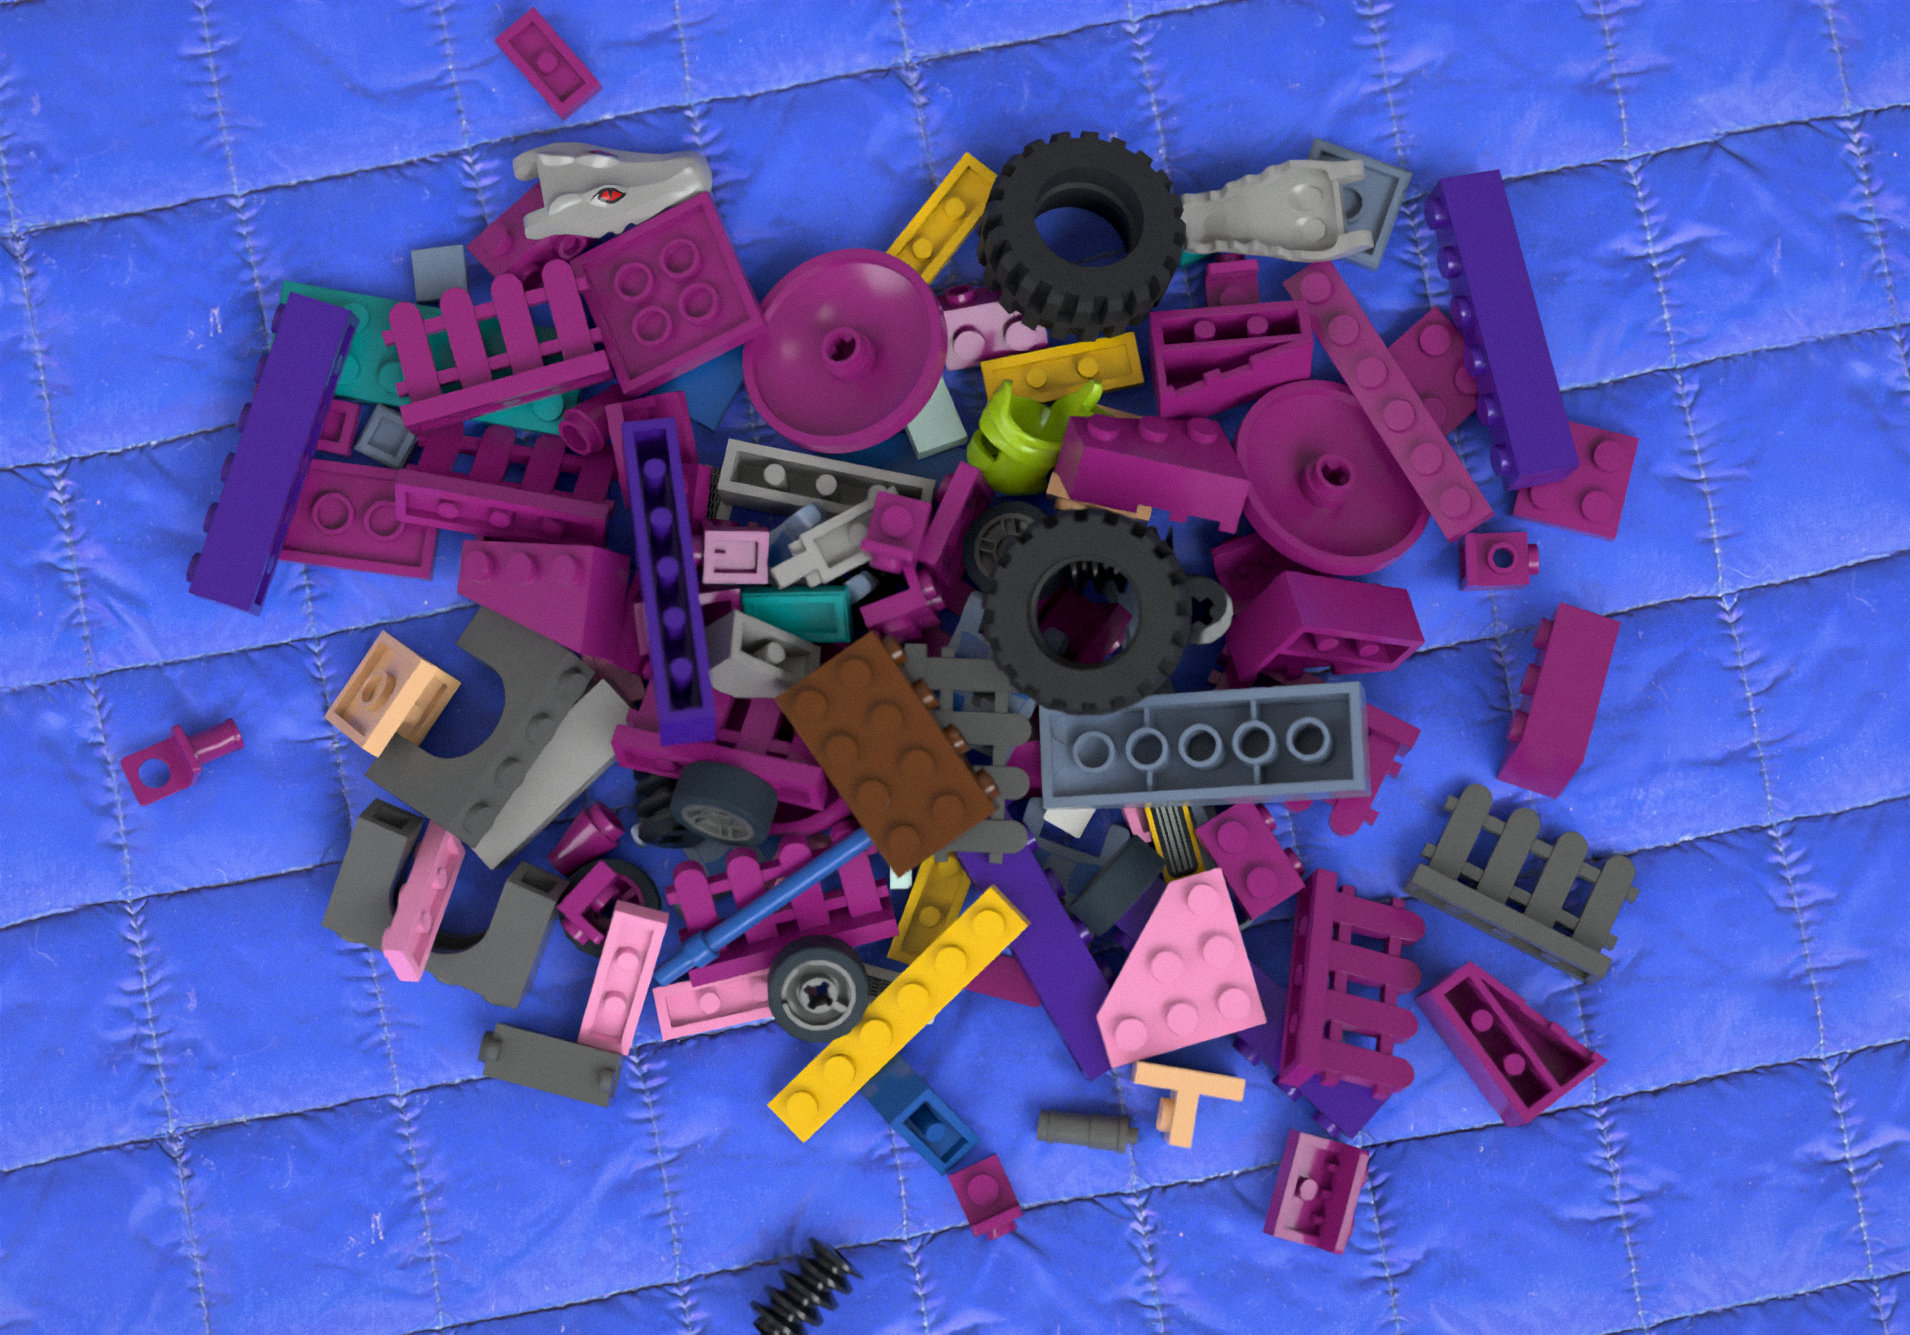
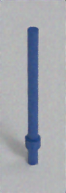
(705, 947)

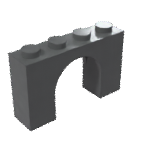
(472, 789)
(491, 962)

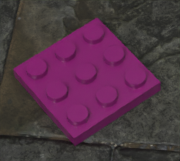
(669, 295)

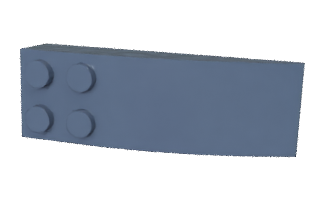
(1210, 749)

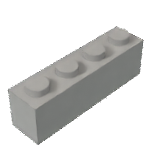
(787, 480)
(560, 773)

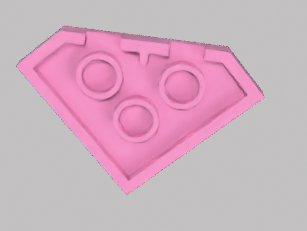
(1182, 977)

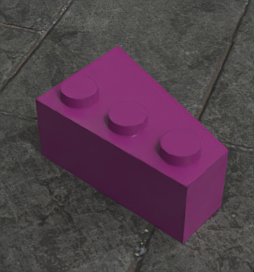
(1226, 355)
(1154, 464)
(553, 589)
(1323, 624)
(1559, 700)
(1504, 1044)

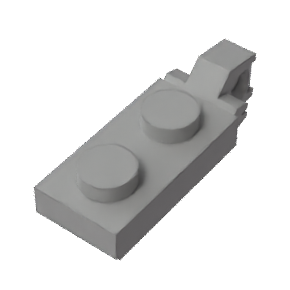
(828, 548)

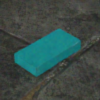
(812, 614)

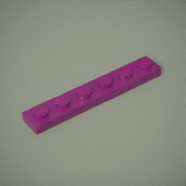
(1390, 401)

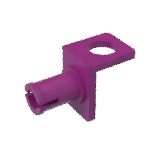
(183, 757)

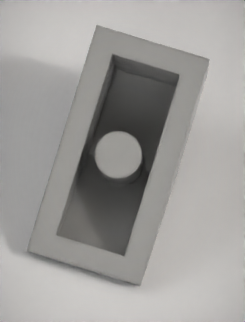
(755, 657)

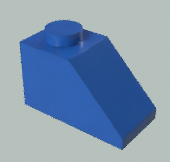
(919, 1115)

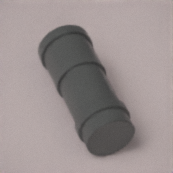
(1088, 1130)

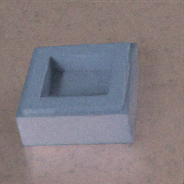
(439, 270)
(387, 439)

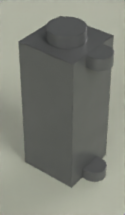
(551, 1064)

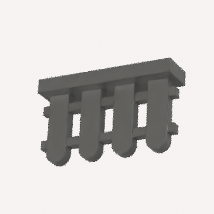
(979, 729)
(1485, 905)

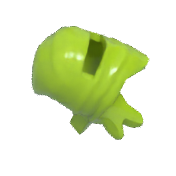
(1023, 438)

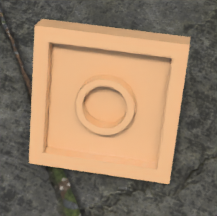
(391, 694)
(1178, 1113)

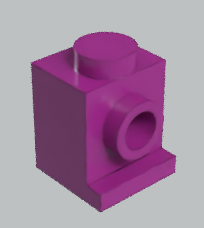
(1481, 573)

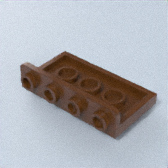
(889, 751)

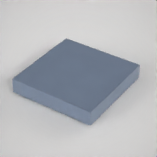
(1369, 202)

